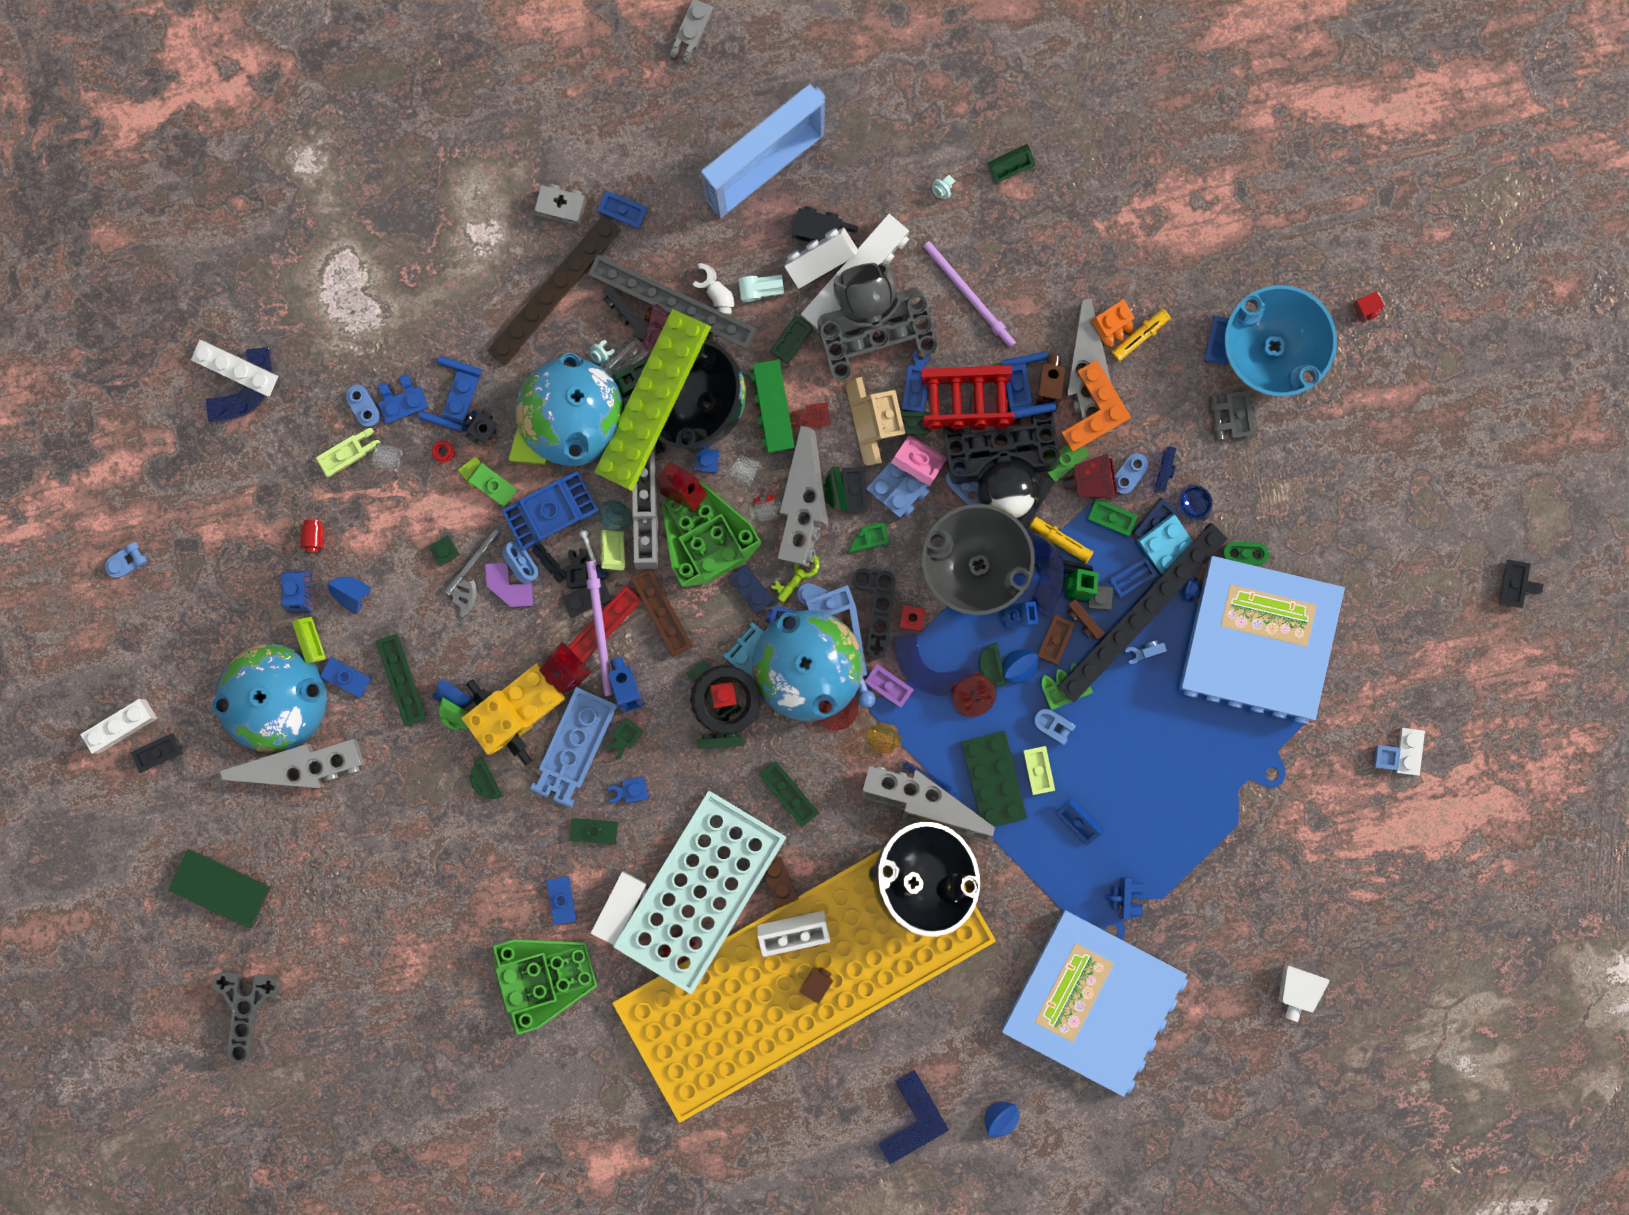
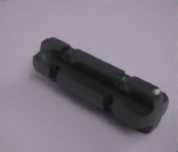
(549, 563)

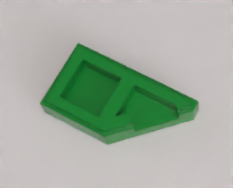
(870, 537)

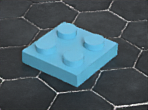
(1165, 542)

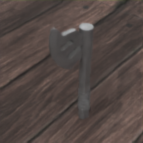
(458, 580)

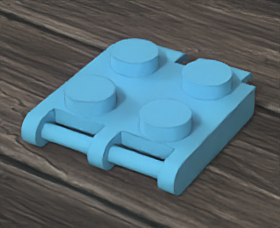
(744, 657)

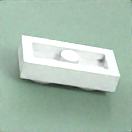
(1411, 751)

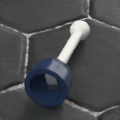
(601, 573)

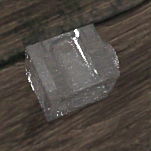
(387, 457)
(744, 470)

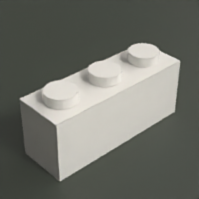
(820, 257)
(118, 726)
(619, 907)
(793, 933)

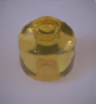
(884, 738)

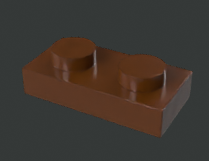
(1090, 628)
(1056, 639)
(780, 883)

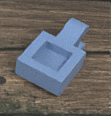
(1151, 648)

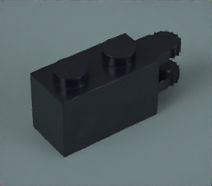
(813, 225)

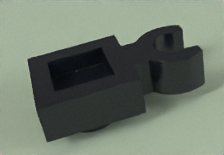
(577, 572)

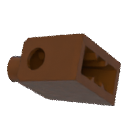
(1050, 381)

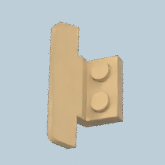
(874, 418)

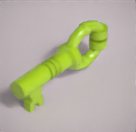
(784, 592)

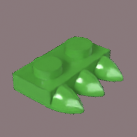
(1053, 695)

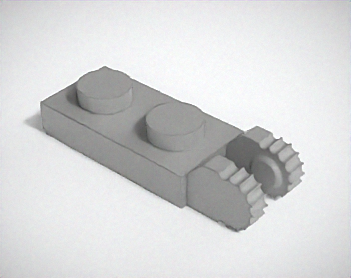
(692, 28)

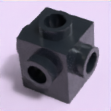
(471, 426)

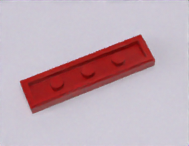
(613, 615)

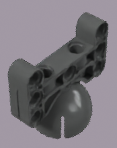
(868, 307)

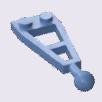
(834, 603)

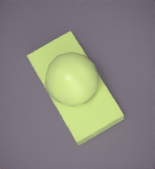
(612, 550)

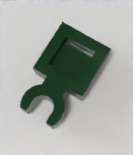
(626, 735)

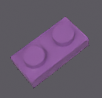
(888, 686)

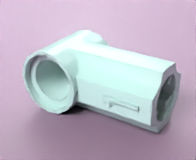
(755, 288)

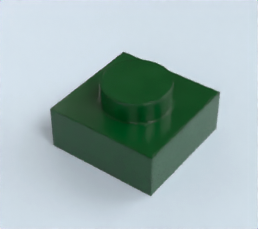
(444, 550)

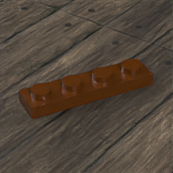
(661, 612)

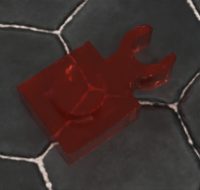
(816, 415)

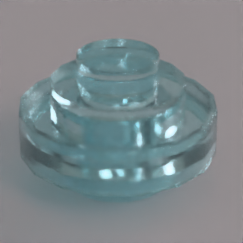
(615, 515)

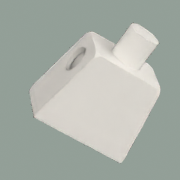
(1300, 991)

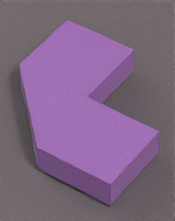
(499, 582)

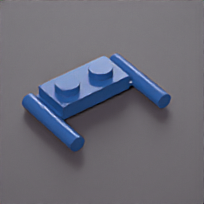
(1019, 387)
(459, 396)

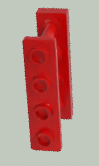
(976, 376)

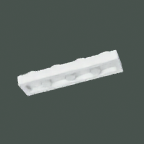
(234, 368)

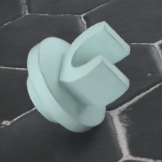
(942, 188)
(598, 354)

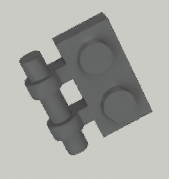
(1239, 415)

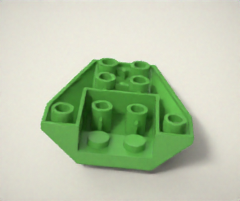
(707, 540)
(541, 979)

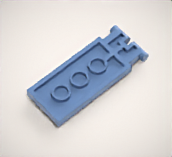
(574, 746)

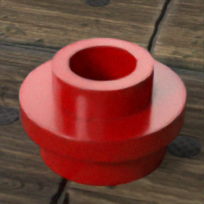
(439, 445)

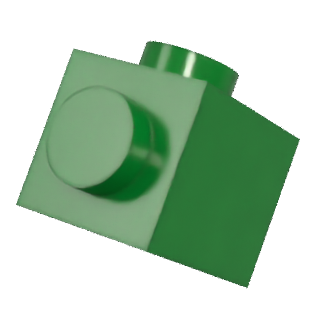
(1081, 585)

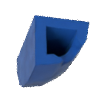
(349, 592)
(452, 694)

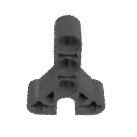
(234, 996)

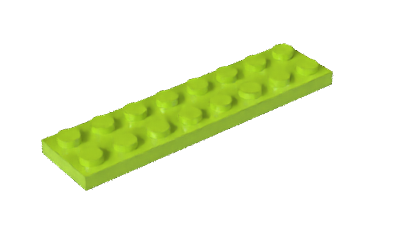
(652, 399)

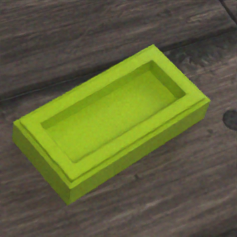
(308, 640)

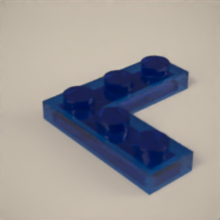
(925, 1129)

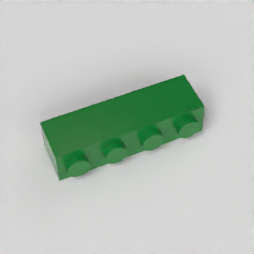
(773, 406)

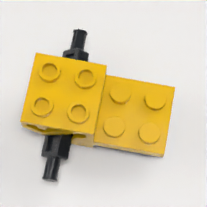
(510, 713)

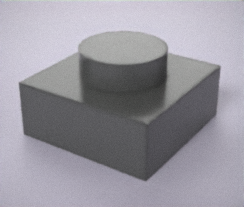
(1103, 599)

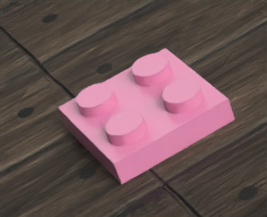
(919, 460)

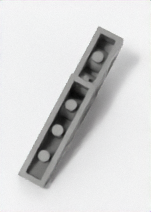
(1086, 349)
(803, 480)
(646, 517)
(277, 767)
(943, 811)

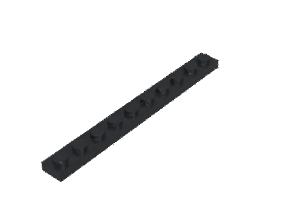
(1142, 612)

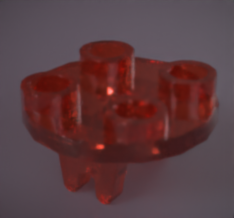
(965, 701)
(842, 719)

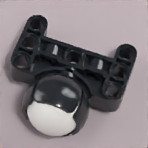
(1006, 471)

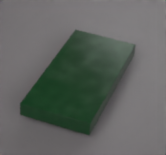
(994, 779)
(219, 888)

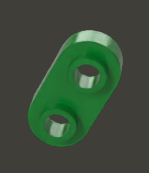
(1245, 551)

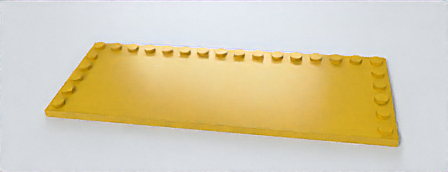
(750, 1007)

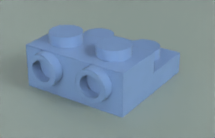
(897, 490)

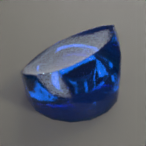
(1196, 502)

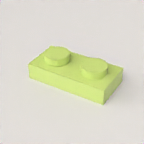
(1039, 770)

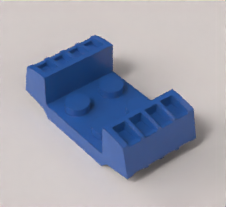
(550, 510)

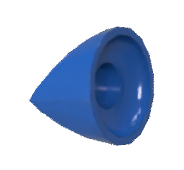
(1020, 665)
(1001, 1118)

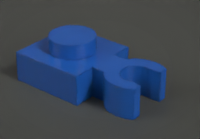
(632, 790)

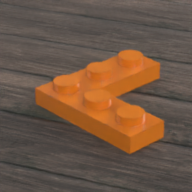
(1110, 413)

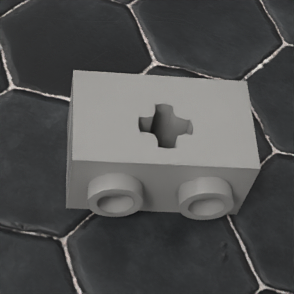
(569, 213)

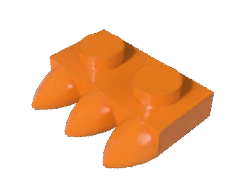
(1113, 322)

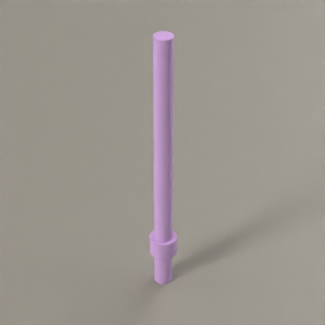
(998, 328)
(593, 584)

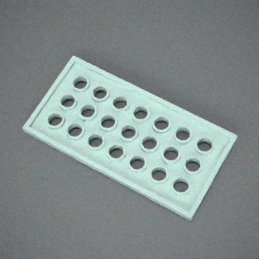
(696, 876)

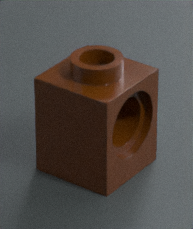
(816, 984)

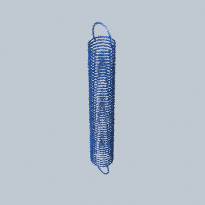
(930, 777)

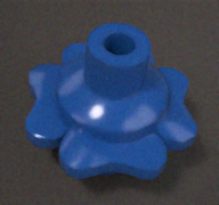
(1192, 589)

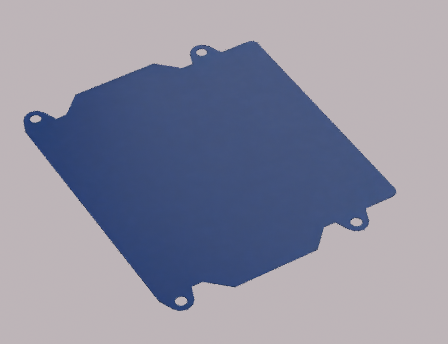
(1142, 757)

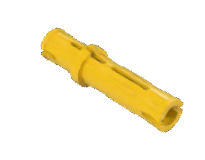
(1141, 335)
(1061, 540)

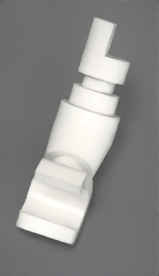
(718, 293)

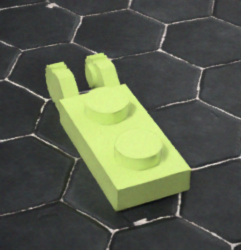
(345, 453)

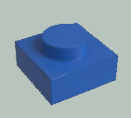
(707, 461)

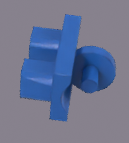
(1127, 908)

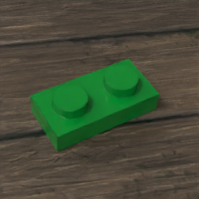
(1112, 517)

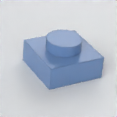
(1387, 757)

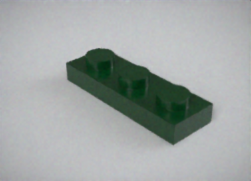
(788, 794)

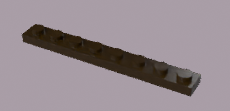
(554, 290)

